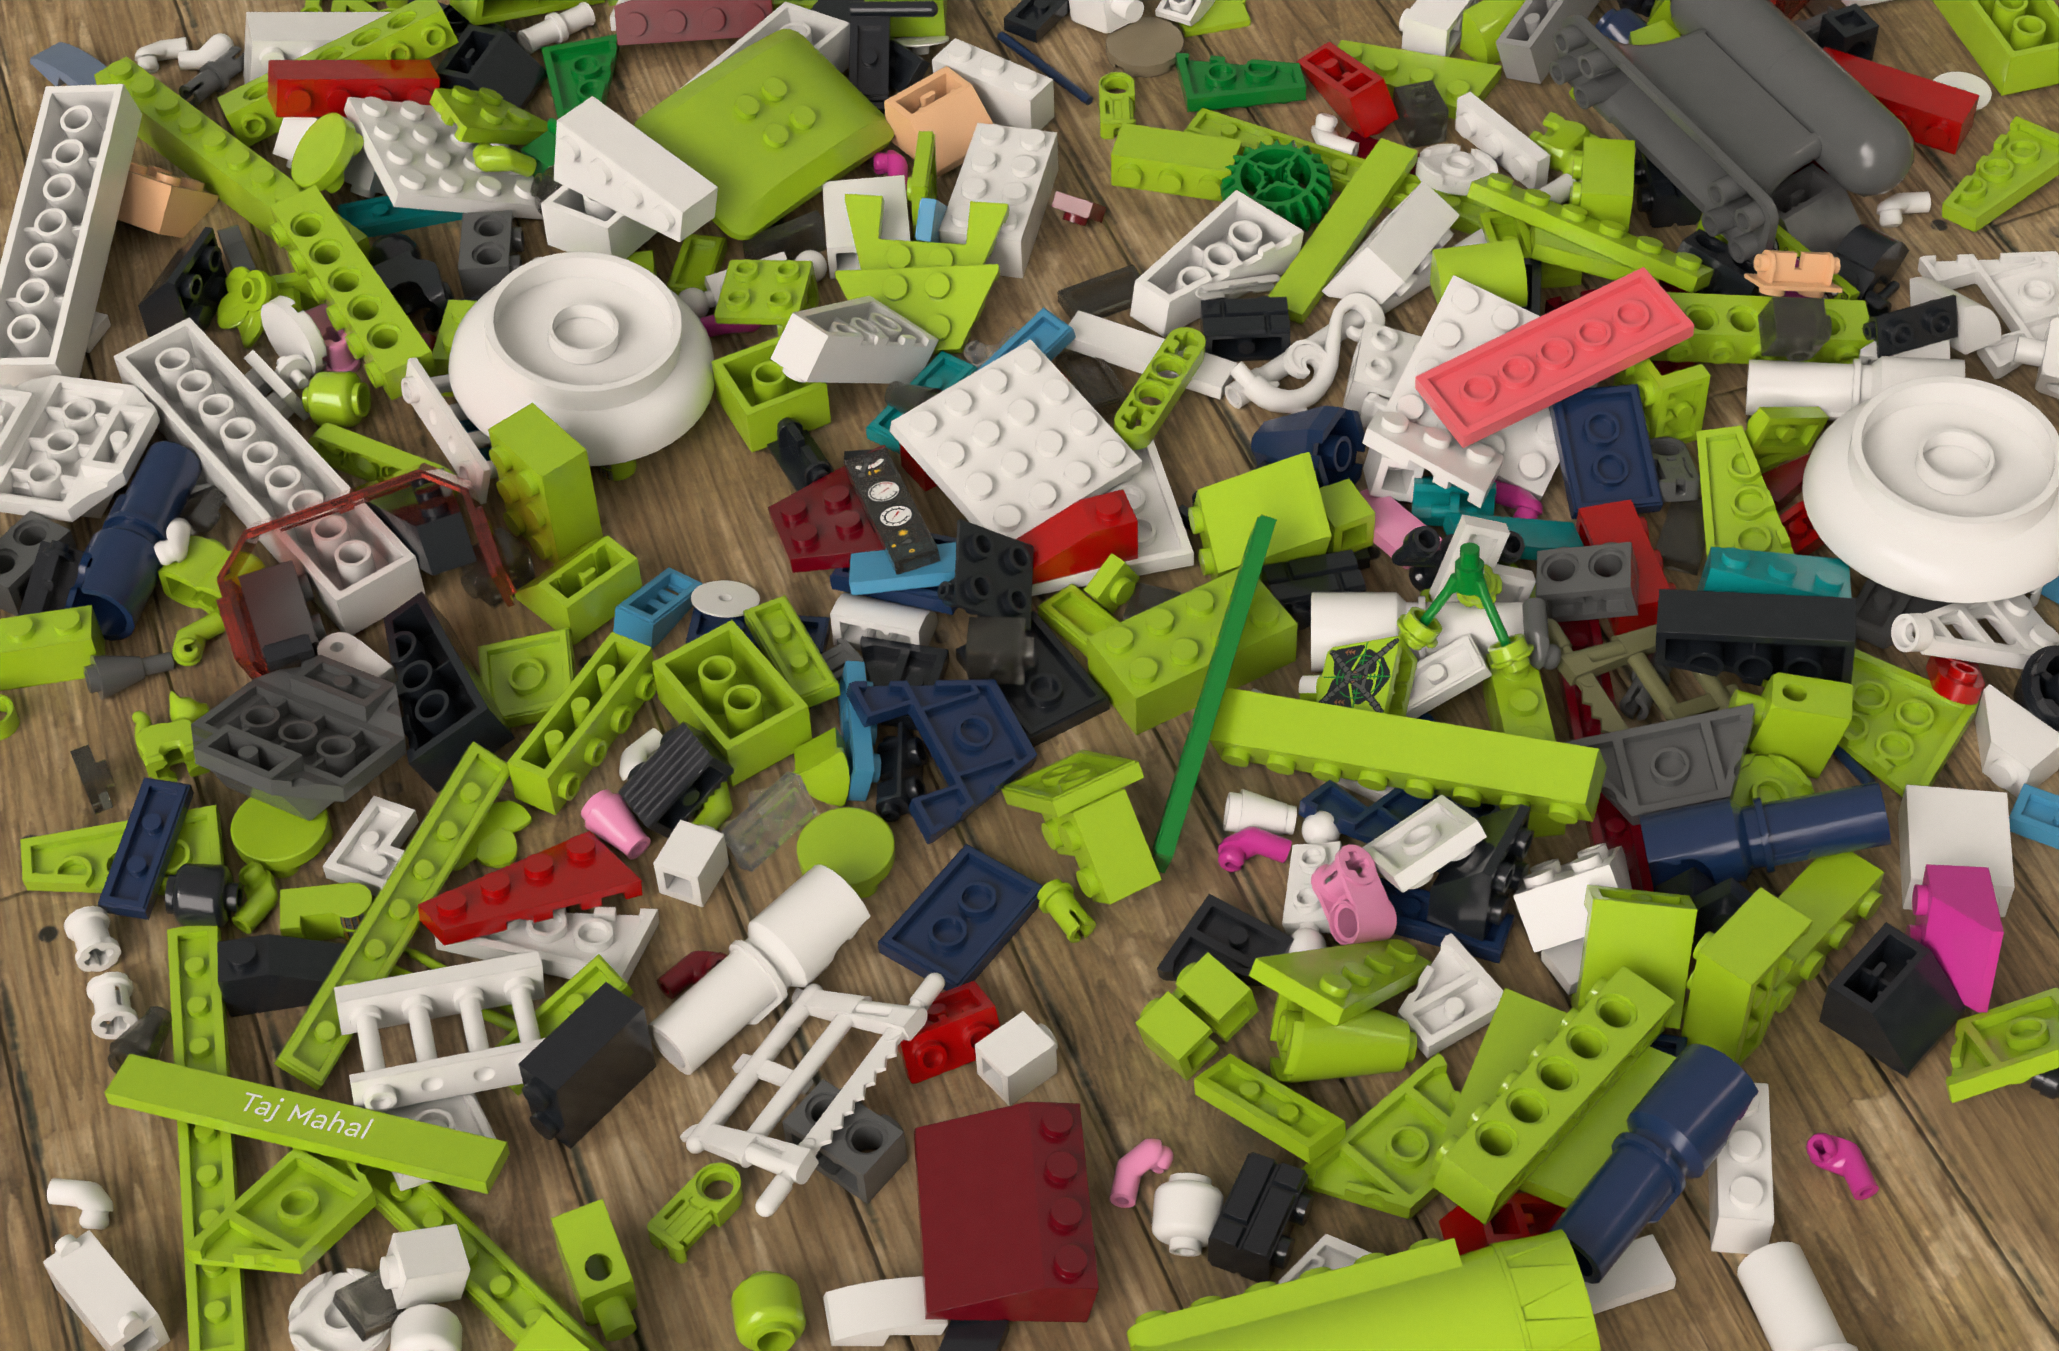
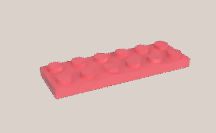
(1553, 357)

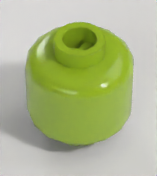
(337, 398)
(768, 1312)

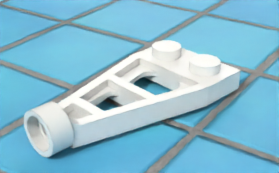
(2011, 618)

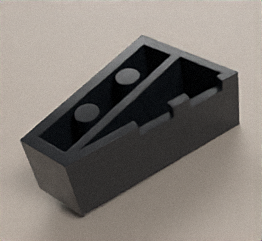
(428, 525)

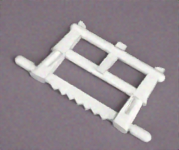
(788, 1160)

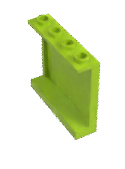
(1509, 1041)

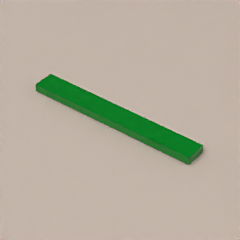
(1211, 693)

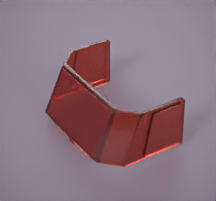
(233, 604)

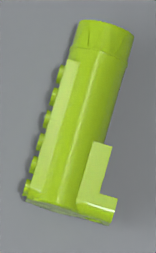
(1420, 1299)

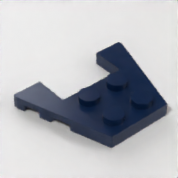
(968, 735)
(1370, 822)

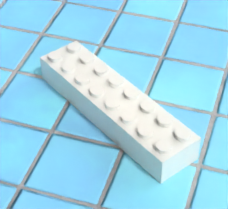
(63, 229)

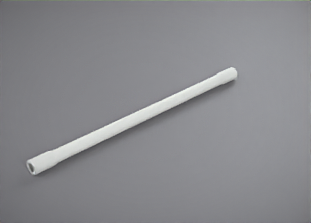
(1274, 369)

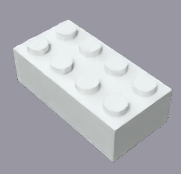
(1011, 169)

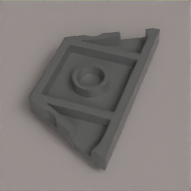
(1674, 761)

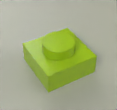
(1112, 584)

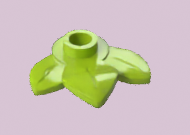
(244, 302)
(494, 839)

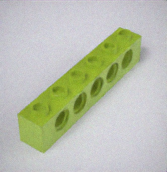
(403, 34)
(350, 288)
(1729, 330)
(1552, 1094)

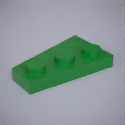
(580, 70)
(1228, 85)

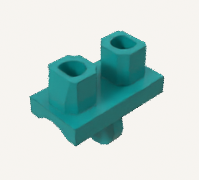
(1433, 502)

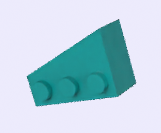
(1774, 573)

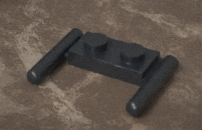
(872, 43)

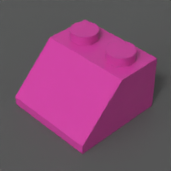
(1961, 927)

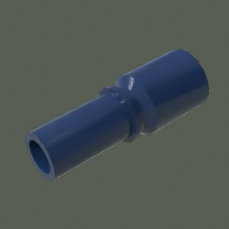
(120, 560)
(1735, 839)
(1669, 1139)

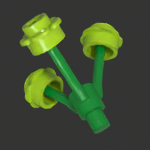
(1476, 587)

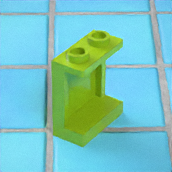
(1645, 934)

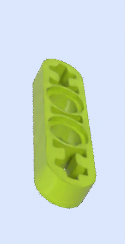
(1165, 389)
(363, 455)

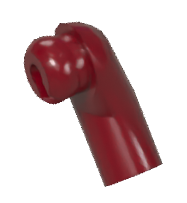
(688, 971)

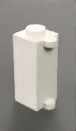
(104, 1296)

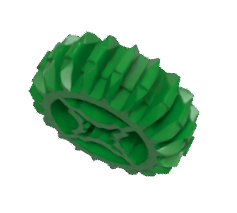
(1275, 176)

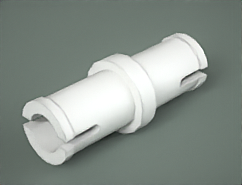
(556, 27)

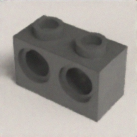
(488, 250)
(18, 555)
(1588, 581)
(843, 1158)

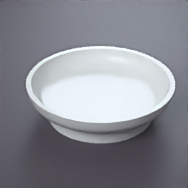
(591, 348)
(1940, 491)

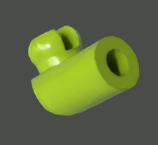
(501, 158)
(716, 809)

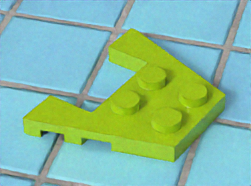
(866, 223)

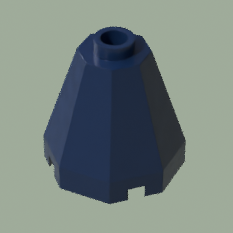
(1327, 432)

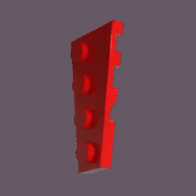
(530, 889)

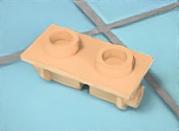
(1778, 273)

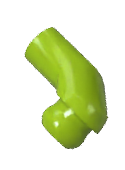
(191, 640)
(260, 895)

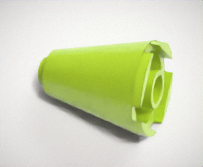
(1320, 1051)

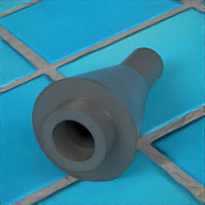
(115, 673)

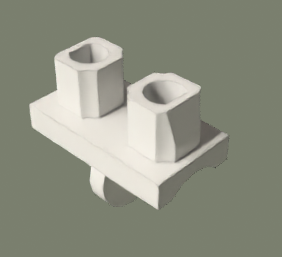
(290, 374)

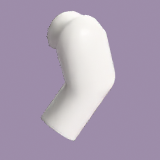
(161, 50)
(210, 51)
(1325, 135)
(1902, 203)
(177, 545)
(639, 752)

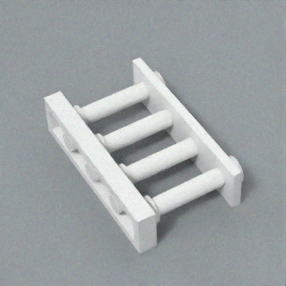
(444, 425)
(437, 994)

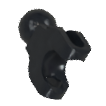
(410, 279)

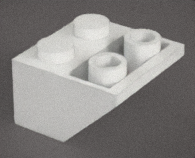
(1555, 894)

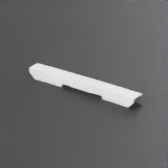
(1222, 288)

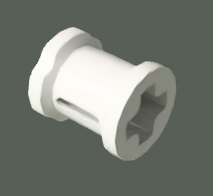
(92, 939)
(111, 1004)

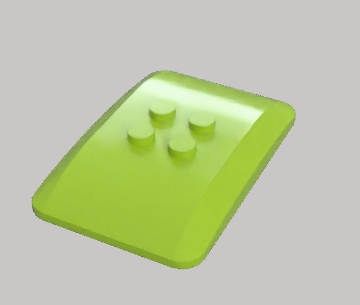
(768, 130)

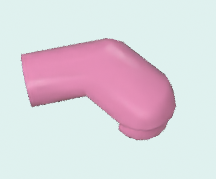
(1130, 1168)

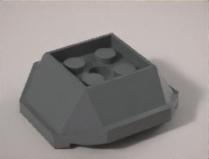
(303, 735)

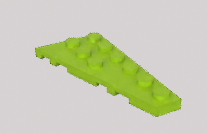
(1900, 724)

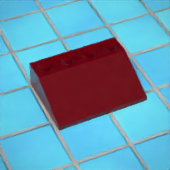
(1006, 1216)

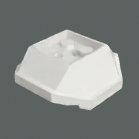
(69, 444)

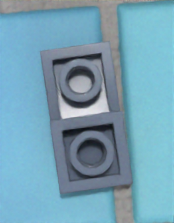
(67, 65)

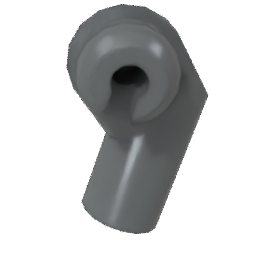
(1536, 633)

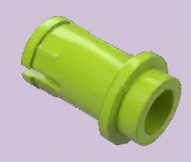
(1060, 902)

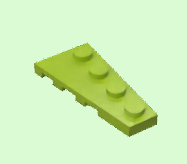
(1450, 75)
(83, 857)

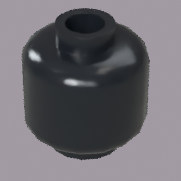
(203, 895)

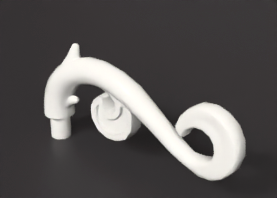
(1304, 352)

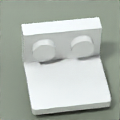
(1378, 363)

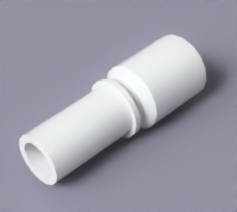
(1833, 385)
(1369, 616)
(784, 948)
(1790, 1300)

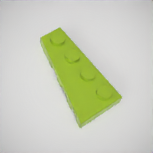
(2011, 172)
(1734, 495)
(1343, 978)

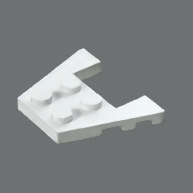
(2018, 286)

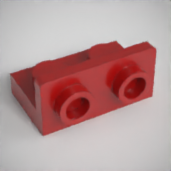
(949, 1036)

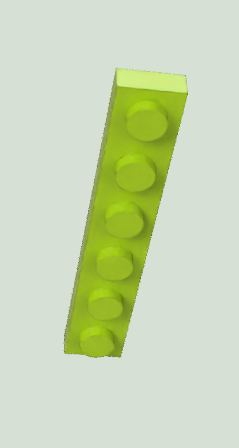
(1602, 237)

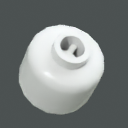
(1186, 1212)
(426, 1329)

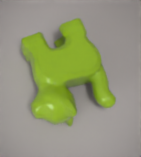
(1561, 141)
(169, 742)

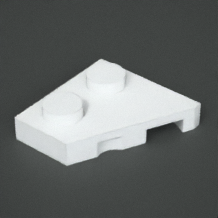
(1450, 999)

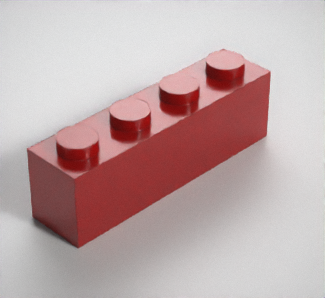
(324, 86)
(1929, 109)

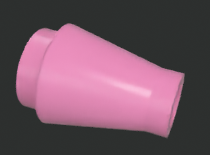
(613, 821)

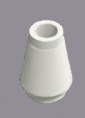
(1254, 810)

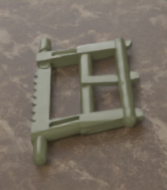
(1631, 648)

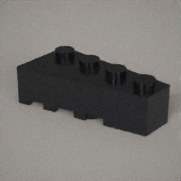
(1756, 634)
(439, 692)

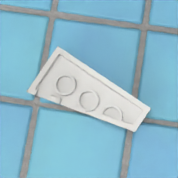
(570, 940)

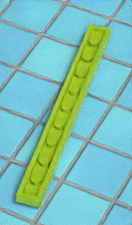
(205, 1154)

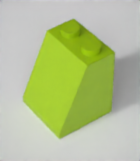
(1280, 490)

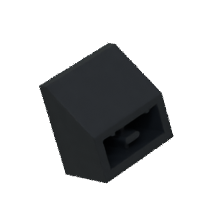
(494, 62)
(187, 286)
(1475, 890)
(1892, 1001)

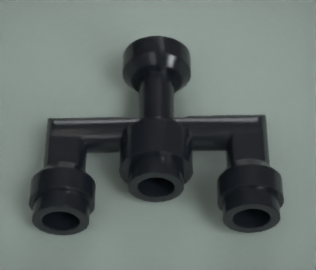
(1425, 553)

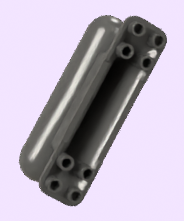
(1735, 111)

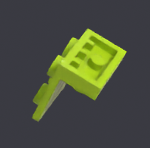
(766, 292)
(1670, 402)

